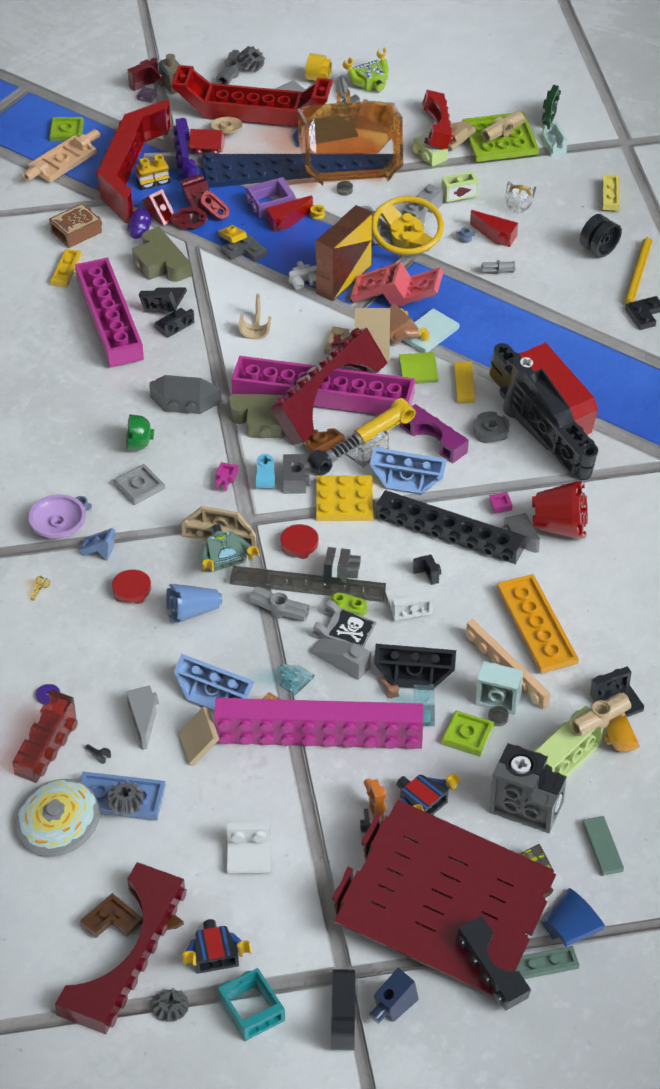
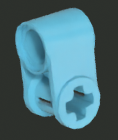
(265, 472)

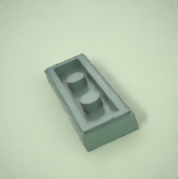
(603, 845)
(548, 962)

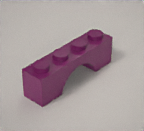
(452, 444)

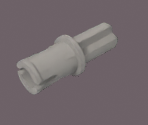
(498, 266)

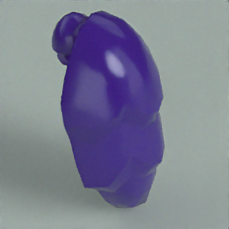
(139, 223)

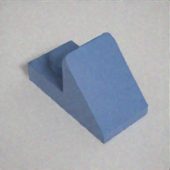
(101, 542)

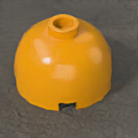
(621, 734)

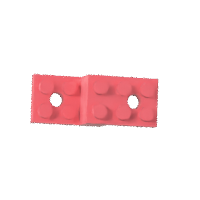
(397, 284)

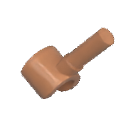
(392, 691)

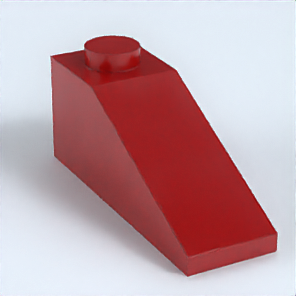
(288, 213)
(495, 228)

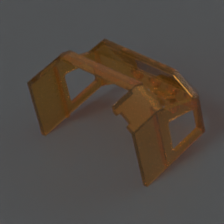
(350, 130)

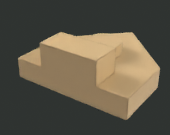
(461, 132)

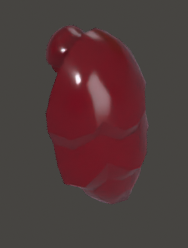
(189, 218)

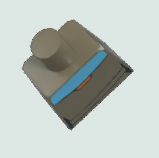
(167, 69)

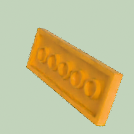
(537, 623)

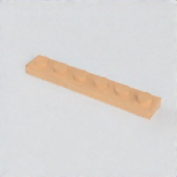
(498, 655)

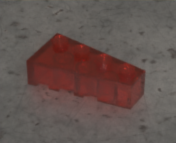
(46, 737)

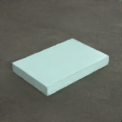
(439, 328)

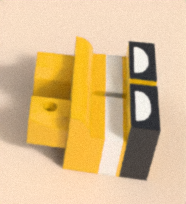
(152, 172)

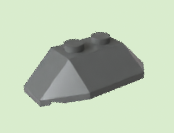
(184, 394)

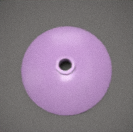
(57, 516)

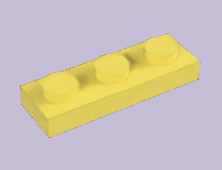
(611, 192)

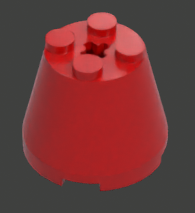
(562, 510)

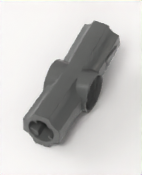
(230, 68)

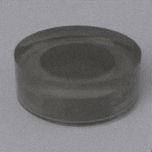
(344, 188)
(498, 715)

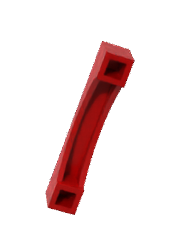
(440, 133)

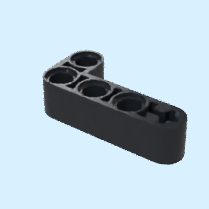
(343, 1009)

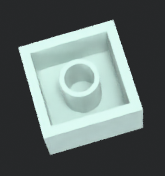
(499, 687)

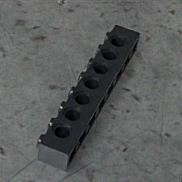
(450, 526)

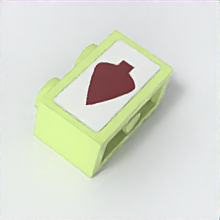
(428, 153)
(459, 186)

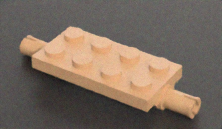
(63, 157)

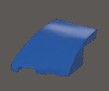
(572, 919)

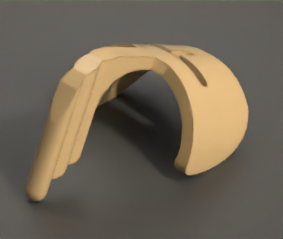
(248, 330)

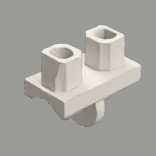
(302, 273)

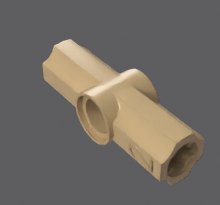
(502, 126)
(600, 714)

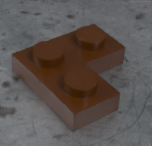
(111, 912)

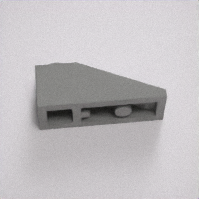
(344, 655)
(143, 711)

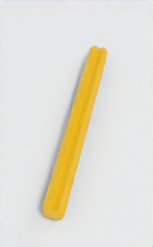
(638, 270)

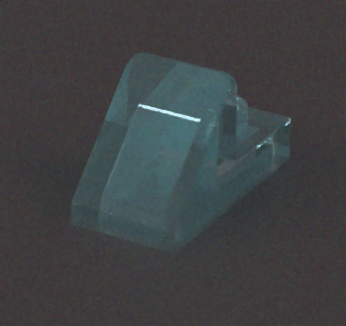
(294, 677)
(425, 695)

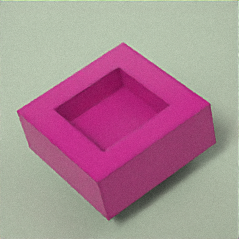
(500, 502)

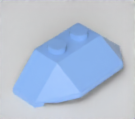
(407, 470)
(206, 682)

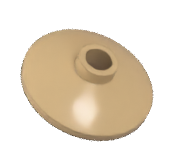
(227, 124)

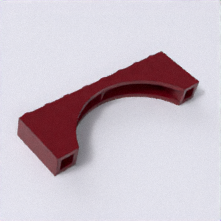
(295, 408)
(99, 1000)

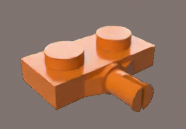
(376, 796)

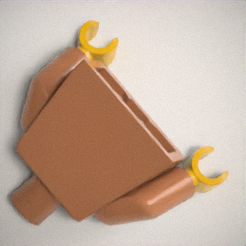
(403, 326)

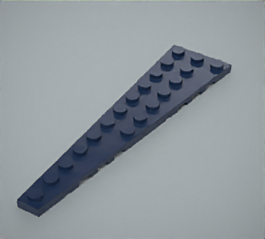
(243, 169)

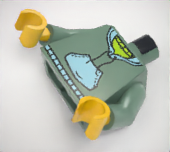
(225, 550)

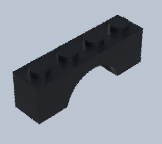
(507, 986)

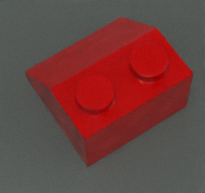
(206, 140)

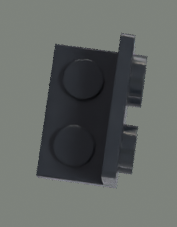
(162, 298)

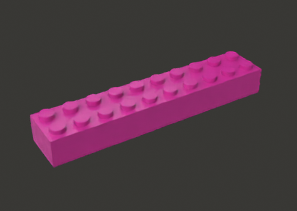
(339, 390)
(319, 723)

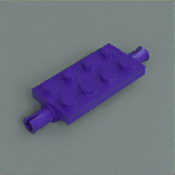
(186, 166)

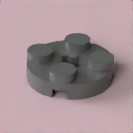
(487, 434)

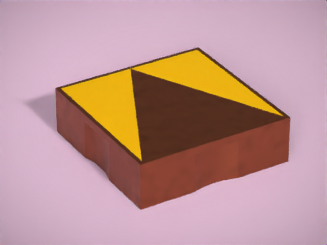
(344, 252)

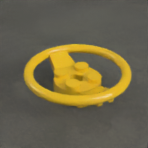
(406, 229)

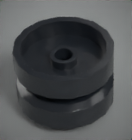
(600, 235)

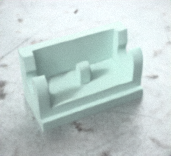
(554, 140)

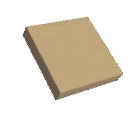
(198, 736)

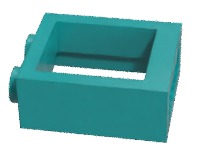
(261, 1021)

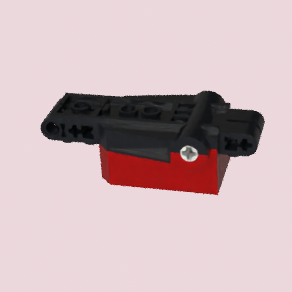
(548, 404)

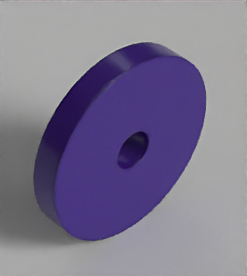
(43, 690)

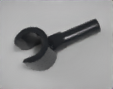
(100, 753)

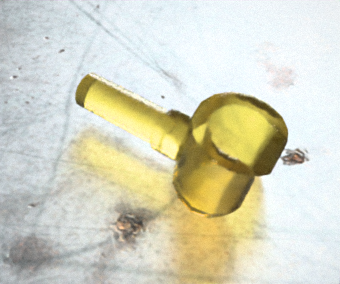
(40, 585)

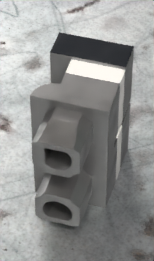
(340, 564)

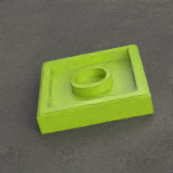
(66, 127)
(467, 733)

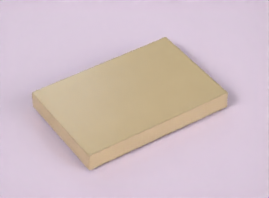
(378, 324)

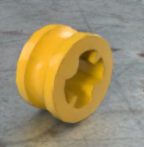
(317, 212)

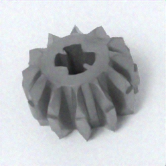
(251, 59)
(125, 798)

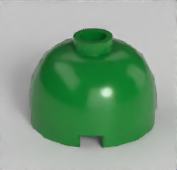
(138, 433)

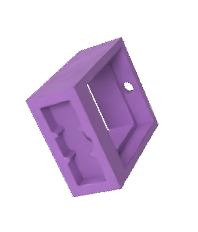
(268, 189)

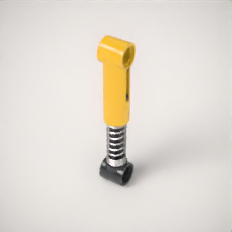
(399, 412)

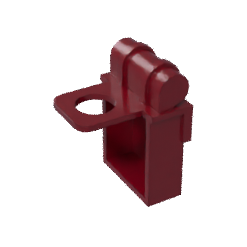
(144, 74)
(193, 189)

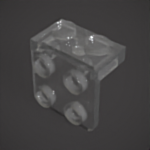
(363, 454)

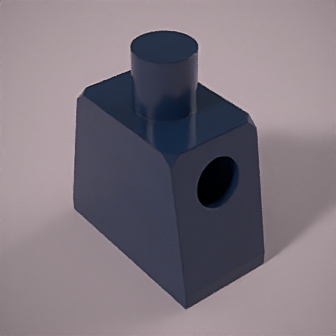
(394, 997)

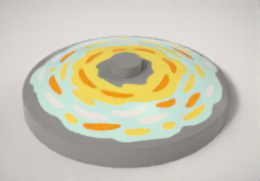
(57, 817)

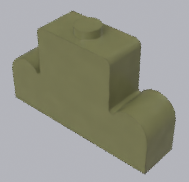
(160, 257)
(257, 413)

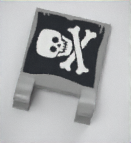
(344, 626)

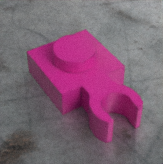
(225, 474)

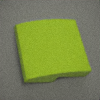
(419, 366)

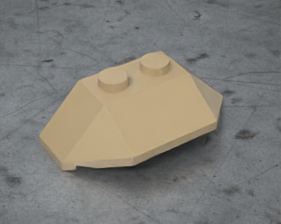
(199, 523)

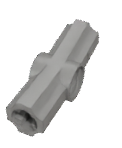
(279, 604)

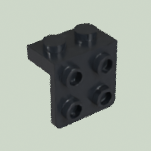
(616, 682)

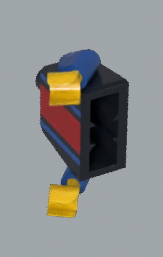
(427, 792)
(215, 948)

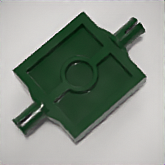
(550, 105)

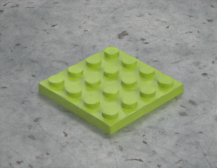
(517, 144)

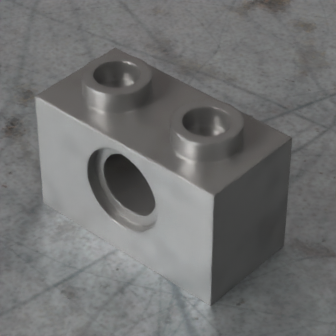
(294, 473)

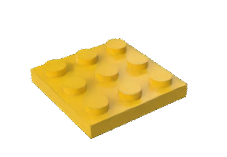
(344, 498)

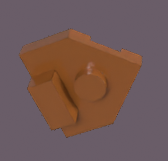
(323, 440)

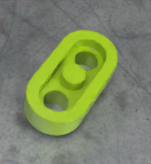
(350, 603)

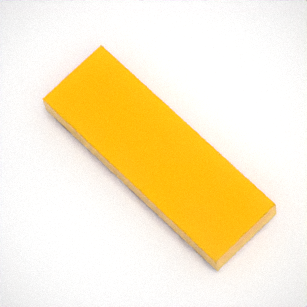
(65, 268)
(464, 382)

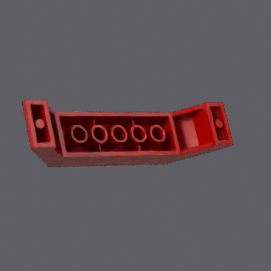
(247, 102)
(124, 151)

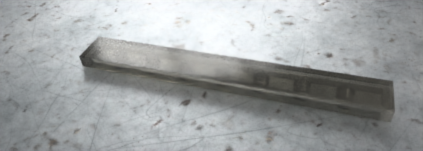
(306, 583)

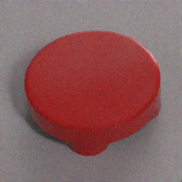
(299, 540)
(131, 586)

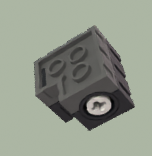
(526, 789)

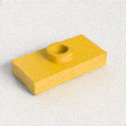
(232, 234)

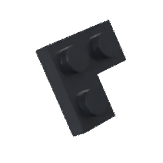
(642, 311)

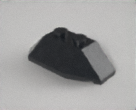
(414, 665)

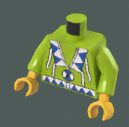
(370, 74)

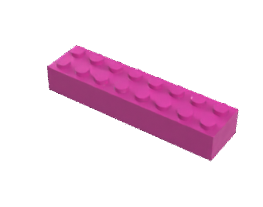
(109, 312)

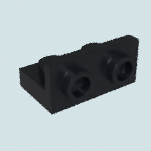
(175, 322)

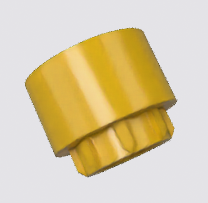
(318, 67)

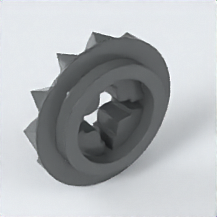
(177, 1010)

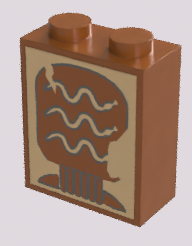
(75, 225)

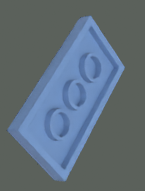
(152, 792)

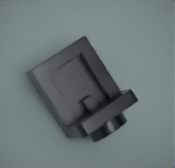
(428, 565)

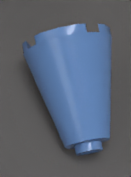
(190, 601)

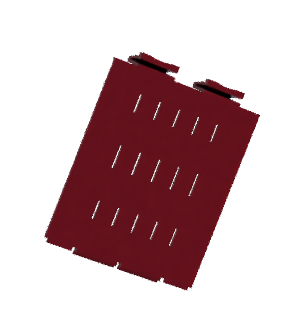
(421, 875)

